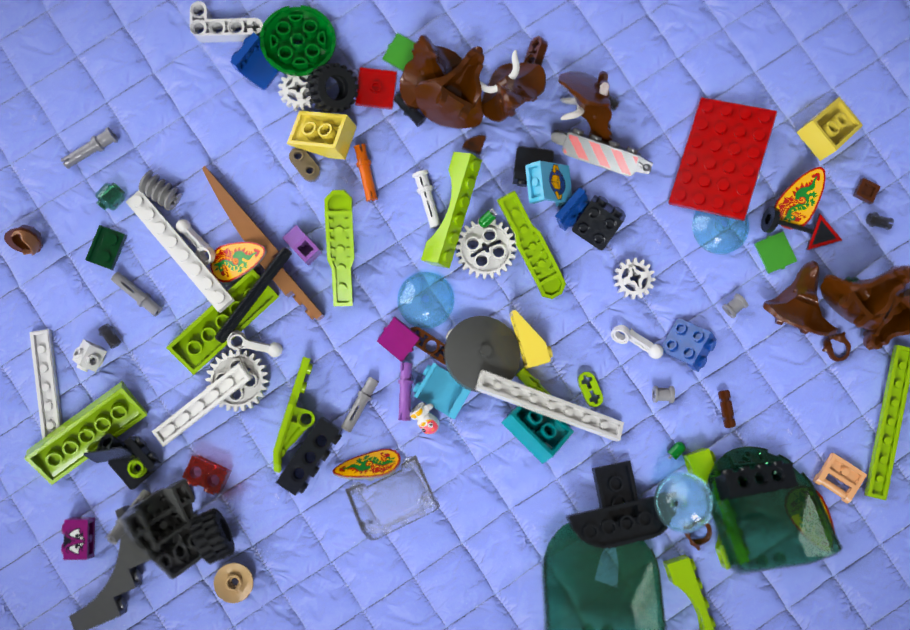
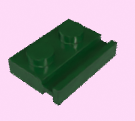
(106, 247)

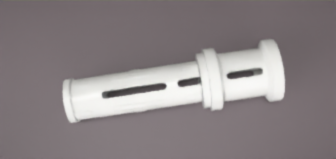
(425, 190)

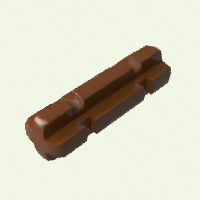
(726, 409)

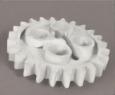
(494, 264)
(248, 393)

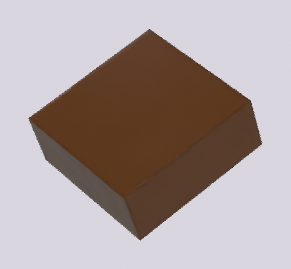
(866, 191)

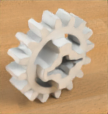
(291, 91)
(635, 285)

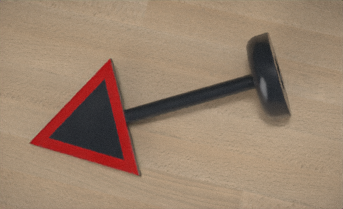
(820, 235)

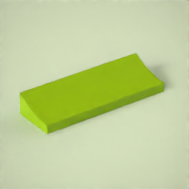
(197, 342)
(65, 446)

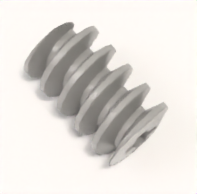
(159, 192)

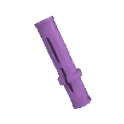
(405, 391)

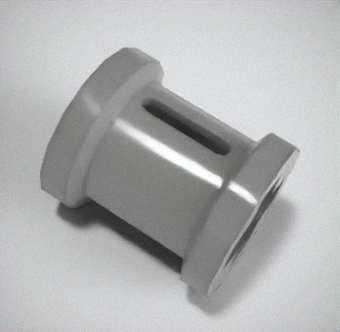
(735, 306)
(663, 394)

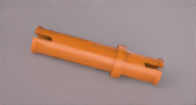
(365, 172)

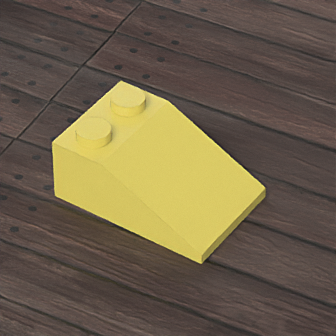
(829, 129)
(323, 133)
(532, 346)

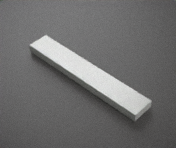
(46, 381)
(202, 404)

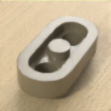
(304, 164)

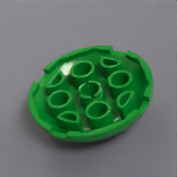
(292, 25)

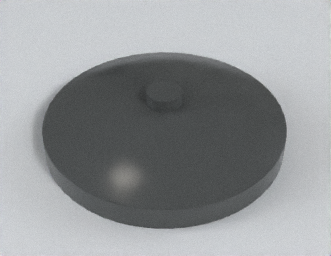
(481, 345)

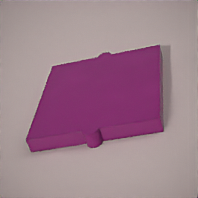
(398, 339)

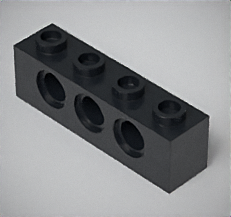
(288, 478)
(782, 479)

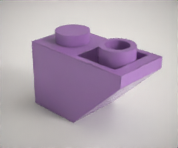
(302, 245)

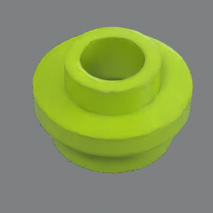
(132, 470)

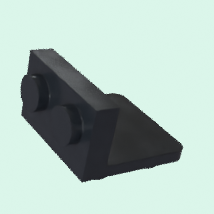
(526, 156)
(599, 222)
(148, 458)

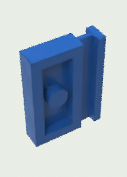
(572, 209)

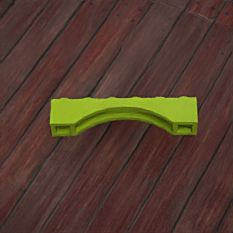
(442, 245)
(700, 464)
(681, 573)

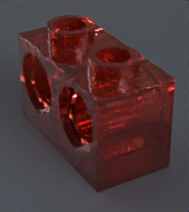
(208, 469)

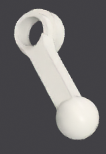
(184, 227)
(273, 349)
(654, 350)

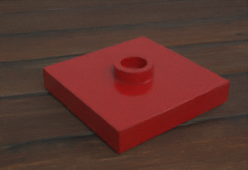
(376, 88)

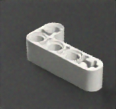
(229, 25)

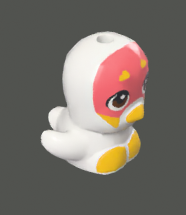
(425, 420)

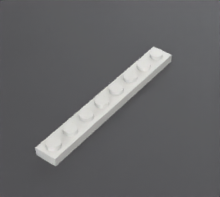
(180, 251)
(549, 406)

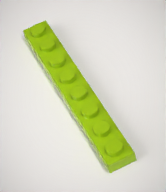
(889, 424)

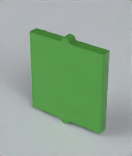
(399, 52)
(775, 252)

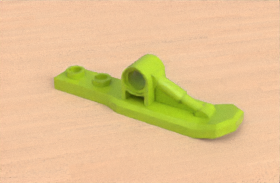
(340, 244)
(532, 247)
(292, 425)

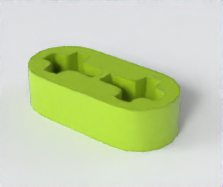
(594, 387)

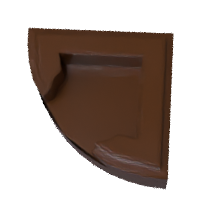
(475, 144)

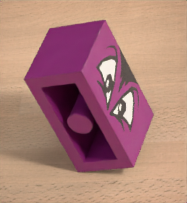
(78, 538)

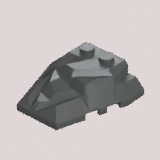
(163, 528)

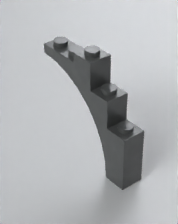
(125, 577)

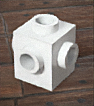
(89, 356)

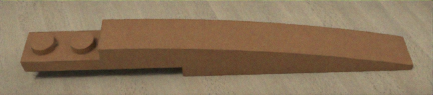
(251, 233)

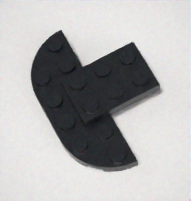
(621, 514)

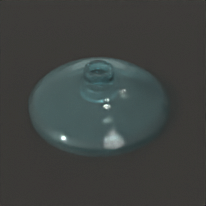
(715, 237)
(430, 313)
(694, 502)

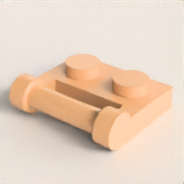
(844, 473)

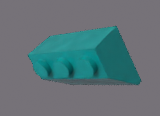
(537, 432)

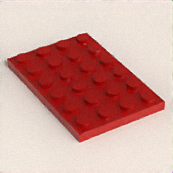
(723, 158)

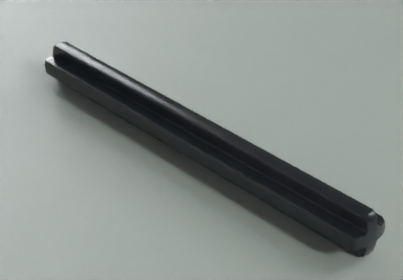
(253, 295)

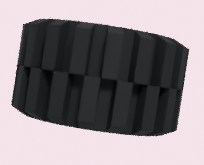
(346, 85)
(212, 536)

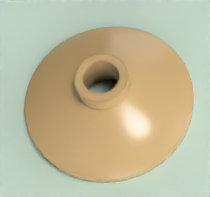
(226, 589)

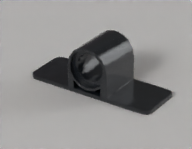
(109, 449)

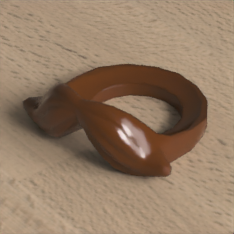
(829, 350)
(698, 542)

